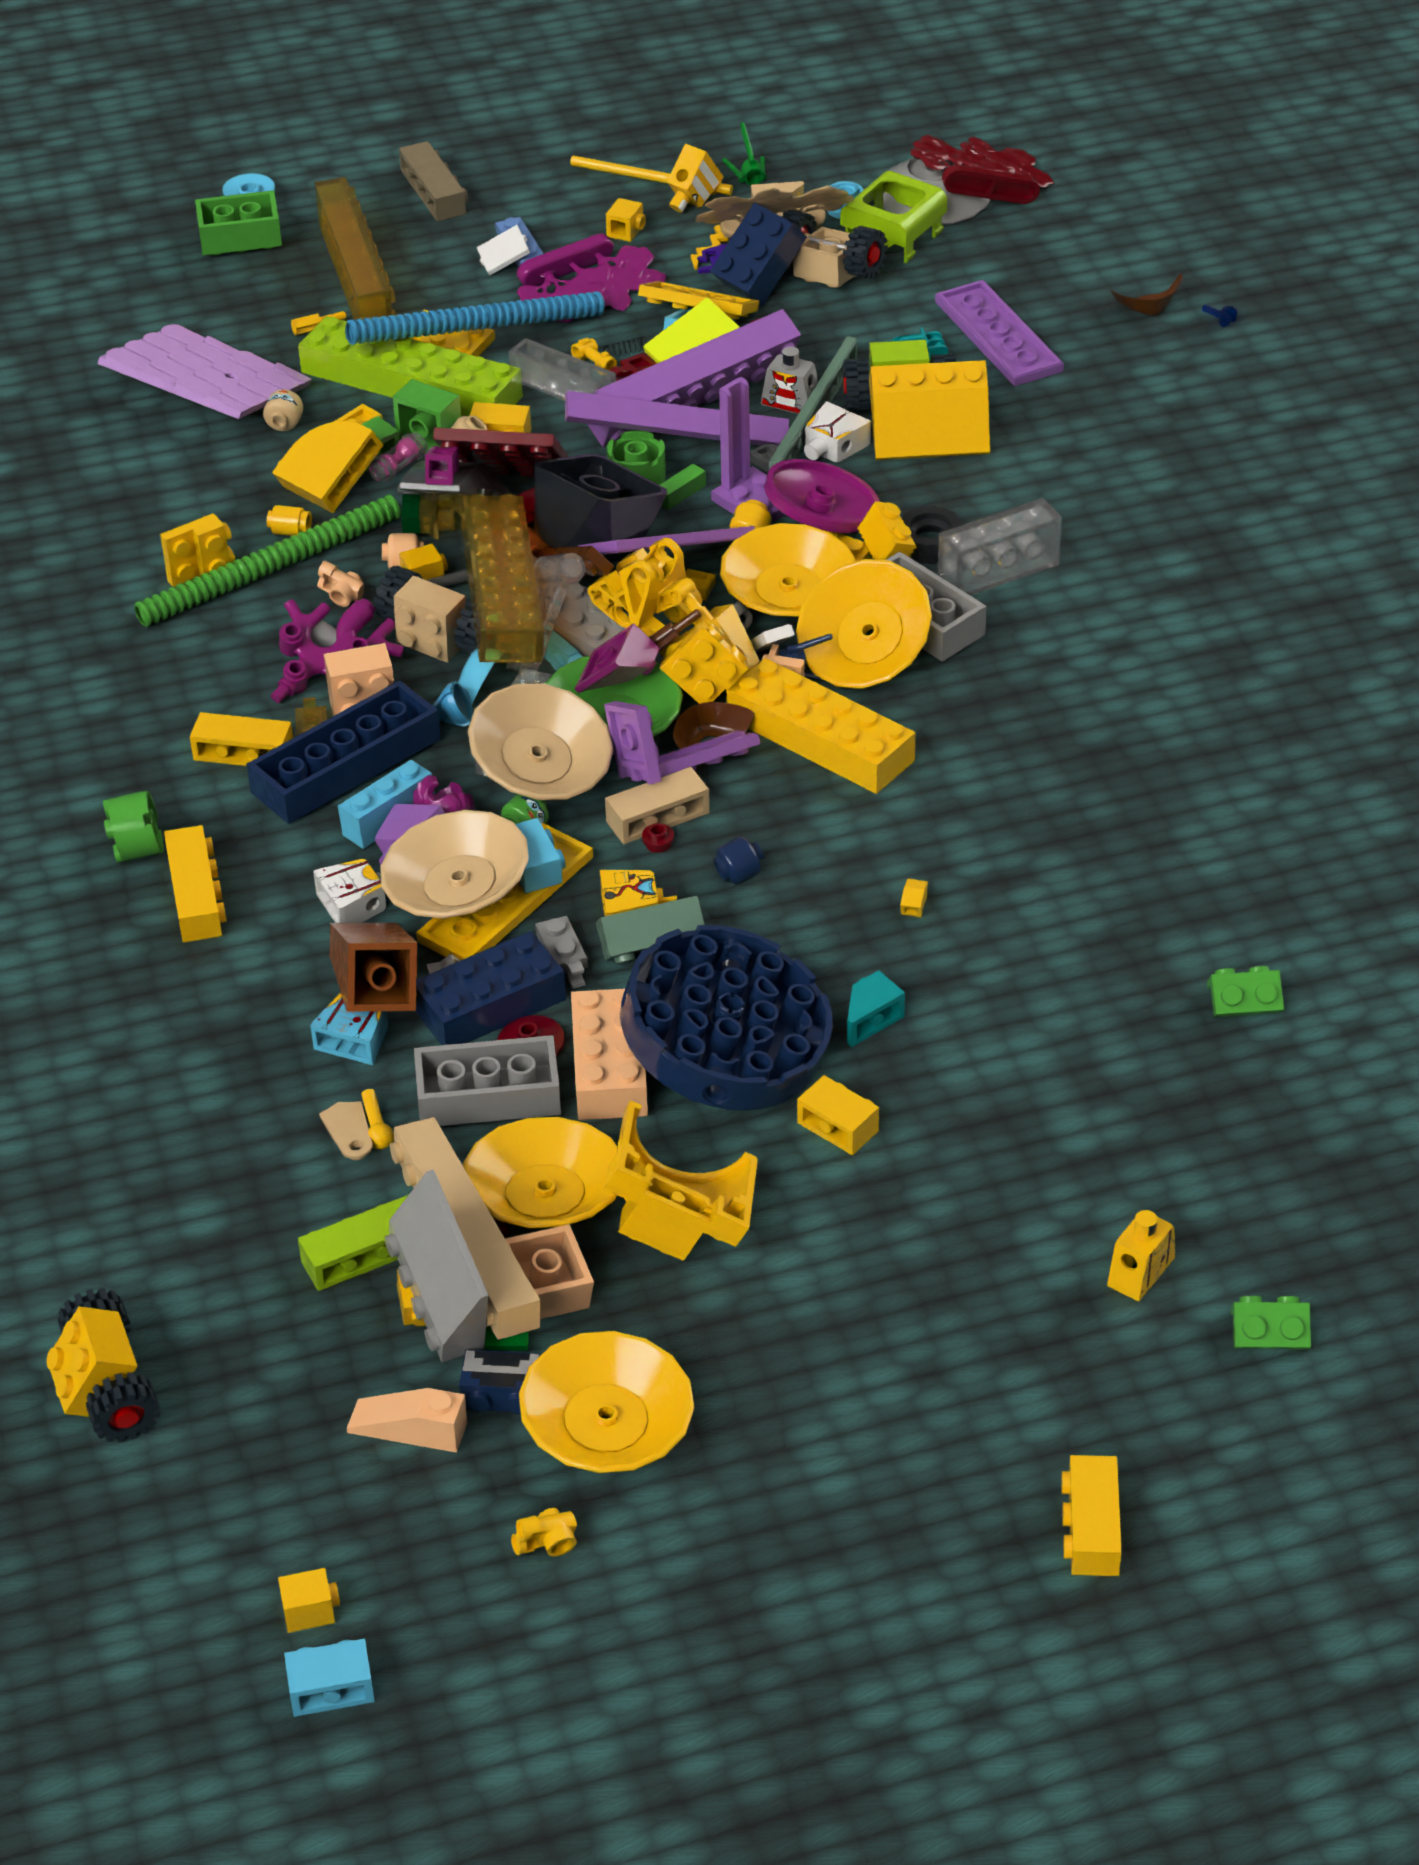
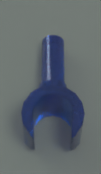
(1225, 315)

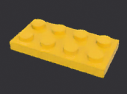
(684, 296)

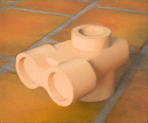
(341, 586)

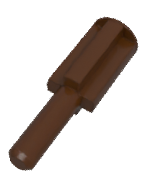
(670, 632)

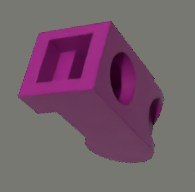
(441, 465)

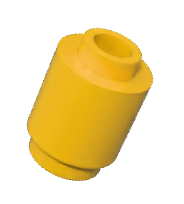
(288, 520)

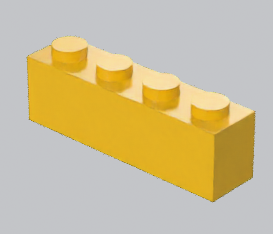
(193, 883)

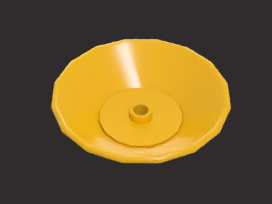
(780, 565)
(849, 605)
(542, 1171)
(613, 1378)

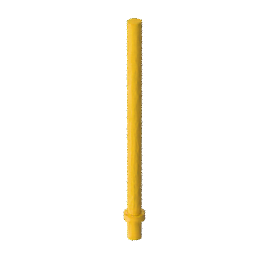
(635, 172)

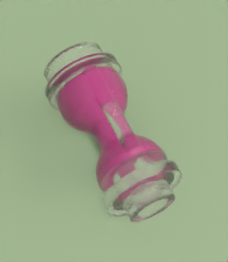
(407, 450)

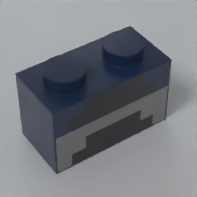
(494, 1379)

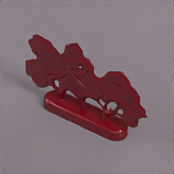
(985, 170)

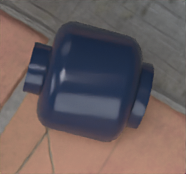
(738, 860)

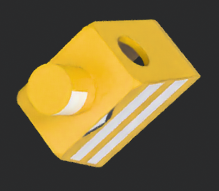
(693, 178)

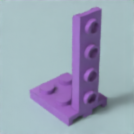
(738, 480)
(638, 754)

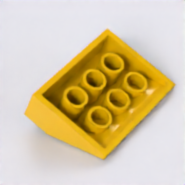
(930, 410)

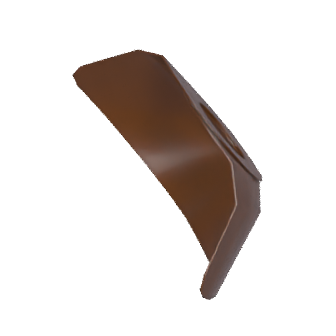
(1152, 303)
(713, 719)

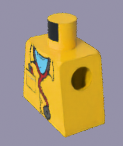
(631, 890)

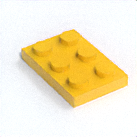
(466, 342)

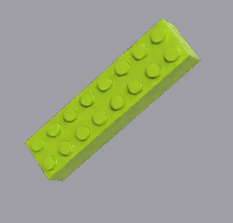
(391, 364)

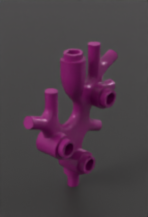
(296, 640)

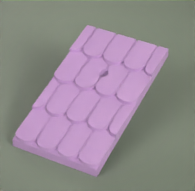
(203, 370)

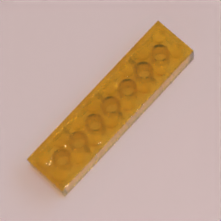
(353, 250)
(501, 579)

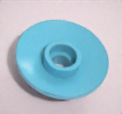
(248, 184)

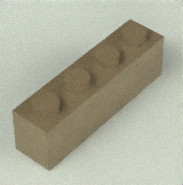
(433, 181)

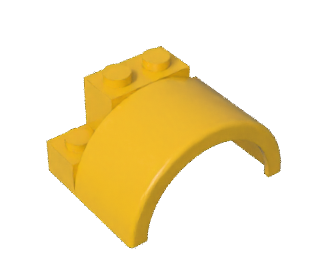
(674, 1206)

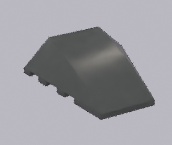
(470, 480)

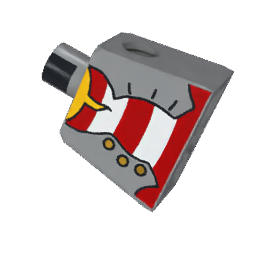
(789, 381)

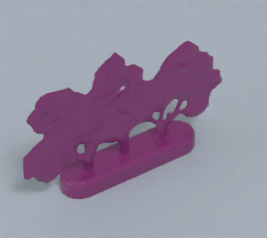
(609, 280)

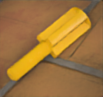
(308, 323)

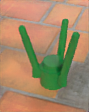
(752, 170)

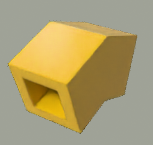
(914, 897)

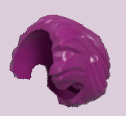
(449, 798)

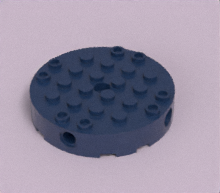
(725, 1018)

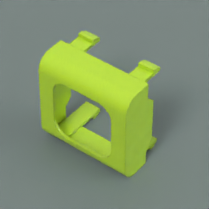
(927, 209)

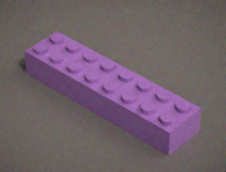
(703, 370)

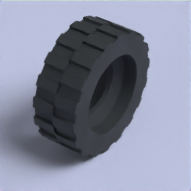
(929, 520)

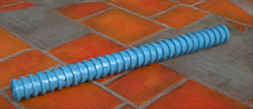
(474, 317)

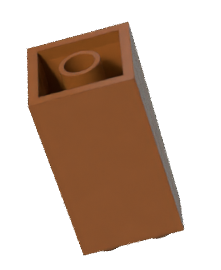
(374, 966)

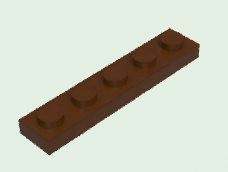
(594, 562)

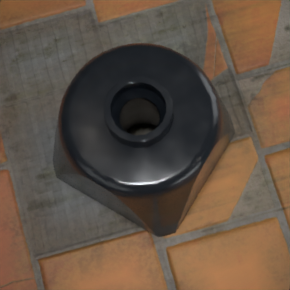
(592, 502)

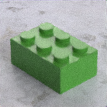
(238, 223)

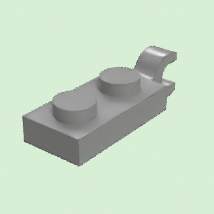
(563, 945)

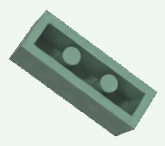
(636, 930)

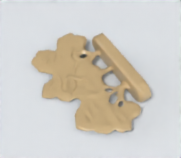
(732, 210)

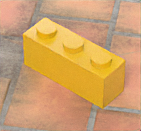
(236, 738)
(1092, 1515)

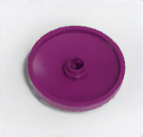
(819, 494)

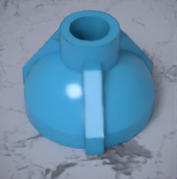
(454, 705)

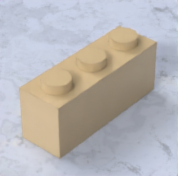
(668, 802)

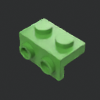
(1246, 992)
(1271, 1324)

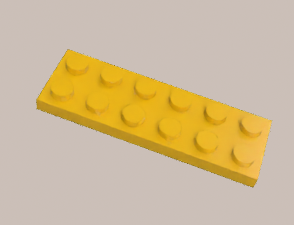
(485, 928)

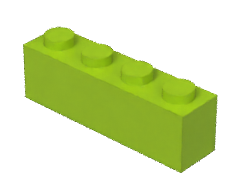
(348, 1246)

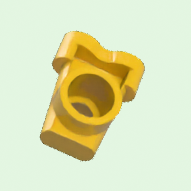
(547, 1529)

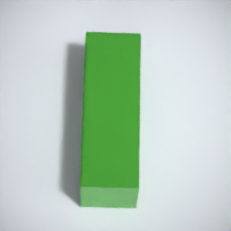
(683, 485)

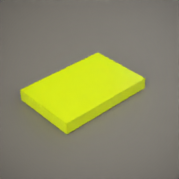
(692, 329)

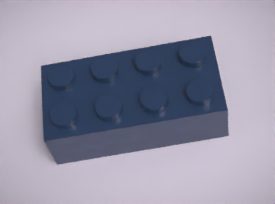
(489, 990)

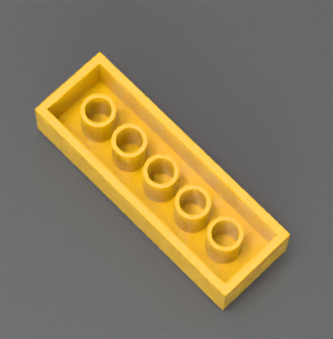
(824, 725)

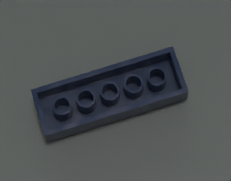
(343, 751)

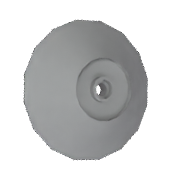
(958, 206)

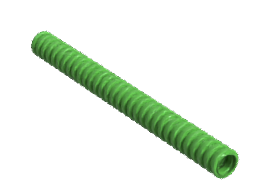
(267, 560)

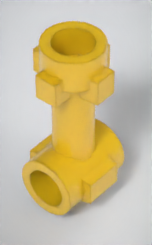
(588, 349)

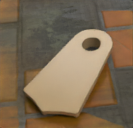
(348, 1128)

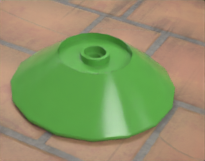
(653, 690)

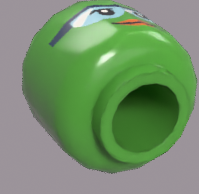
(524, 808)

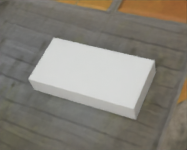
(773, 636)

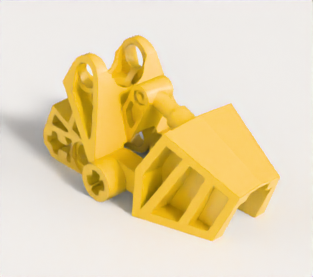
(659, 583)

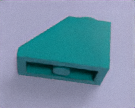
(873, 1006)

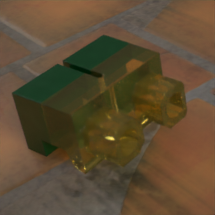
(427, 513)

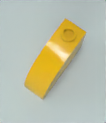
(328, 462)

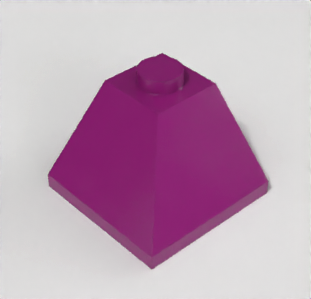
(619, 660)

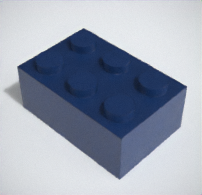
(758, 253)

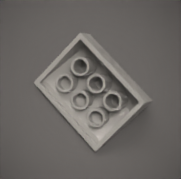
(438, 1271)

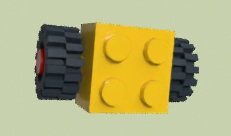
(97, 1367)

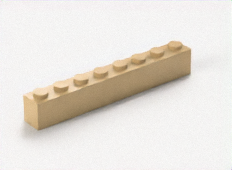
(512, 1299)

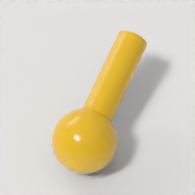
(380, 1133)

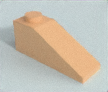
(413, 1417)

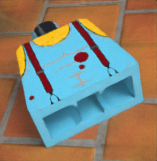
(349, 1033)

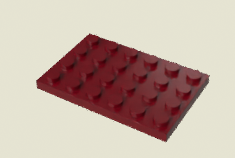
(500, 449)

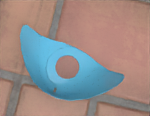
(474, 675)

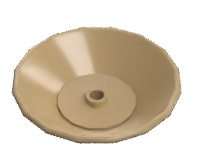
(546, 722)
(454, 864)

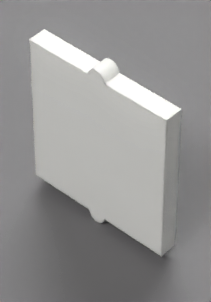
(503, 250)

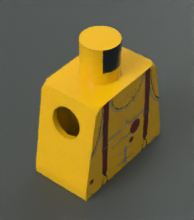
(1149, 1244)

